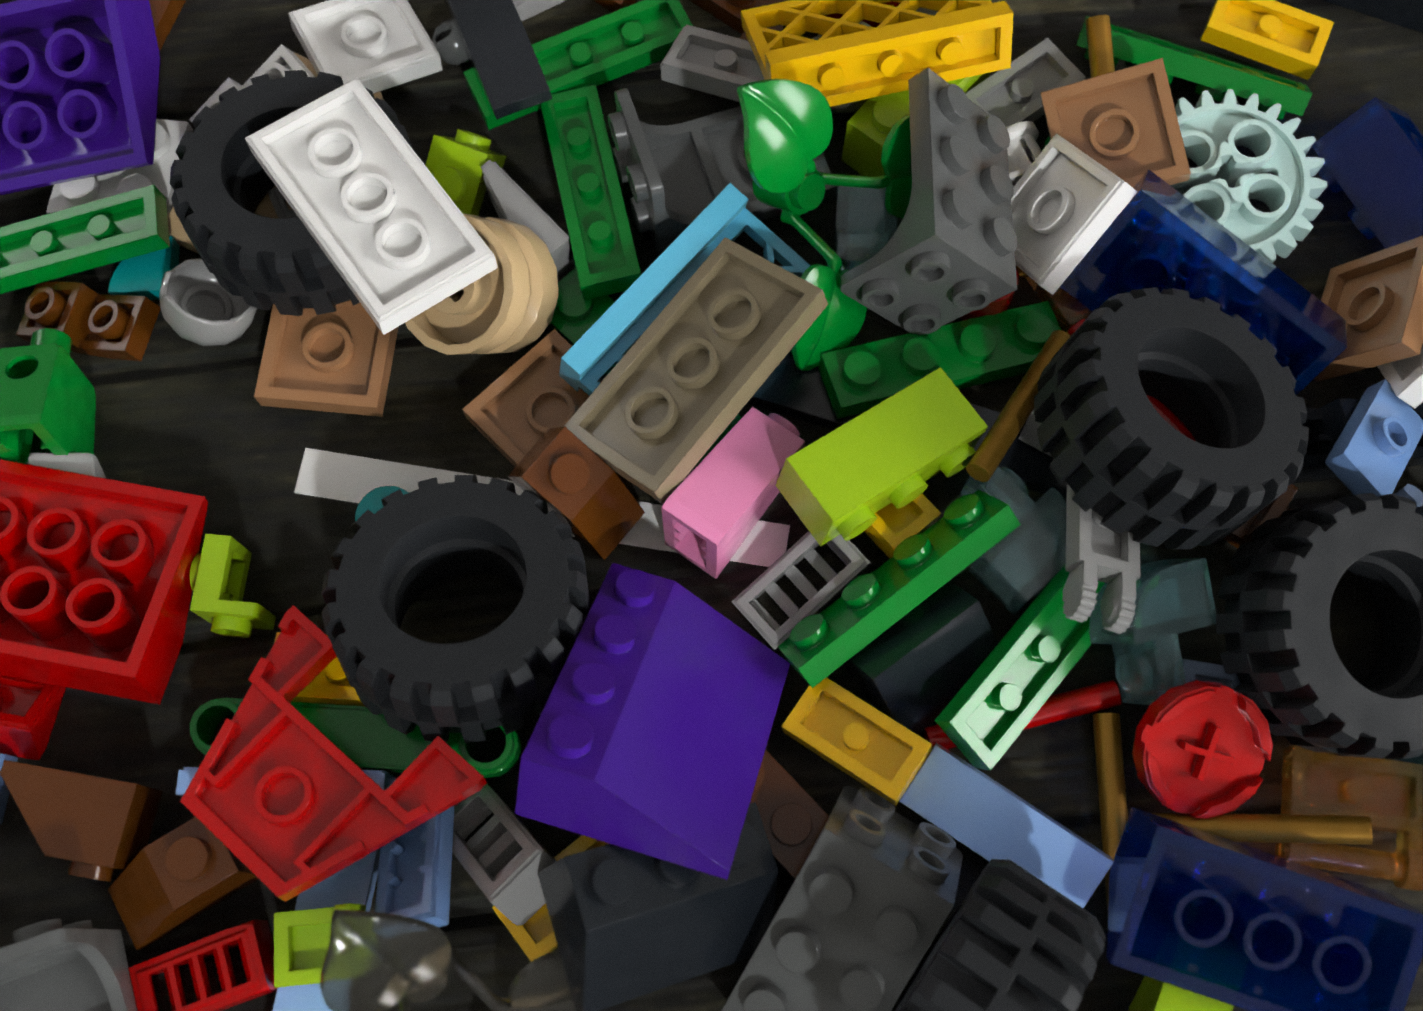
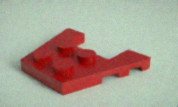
(291, 796)

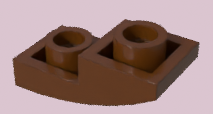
(95, 322)

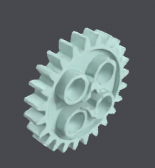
(1229, 179)

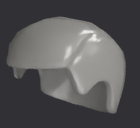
(201, 307)

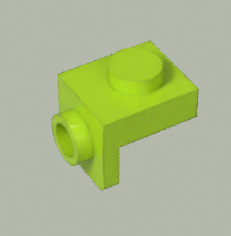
(458, 169)
(219, 585)
(303, 943)

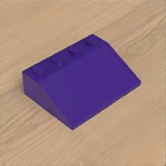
(75, 90)
(654, 726)

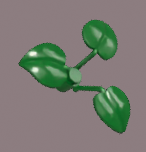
(783, 133)

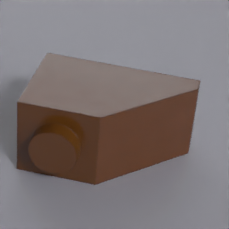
(579, 489)
(83, 816)
(176, 882)

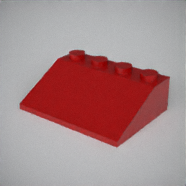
(94, 580)

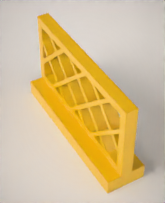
(869, 62)

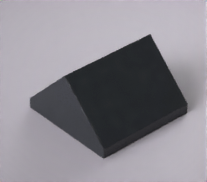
(924, 658)

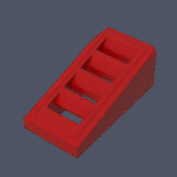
(257, 958)

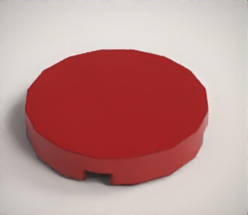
(1202, 749)

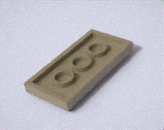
(696, 367)

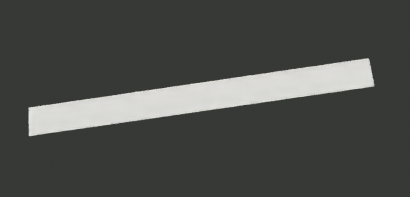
(352, 477)

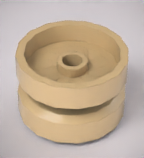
(503, 307)

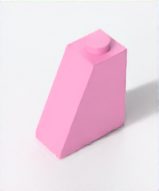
(729, 491)

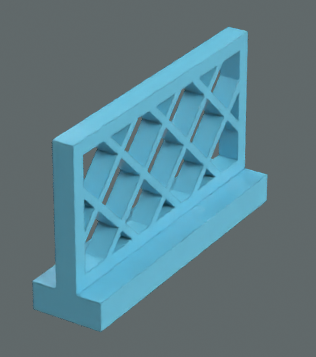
(645, 299)

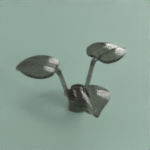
(400, 959)

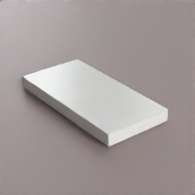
(371, 205)

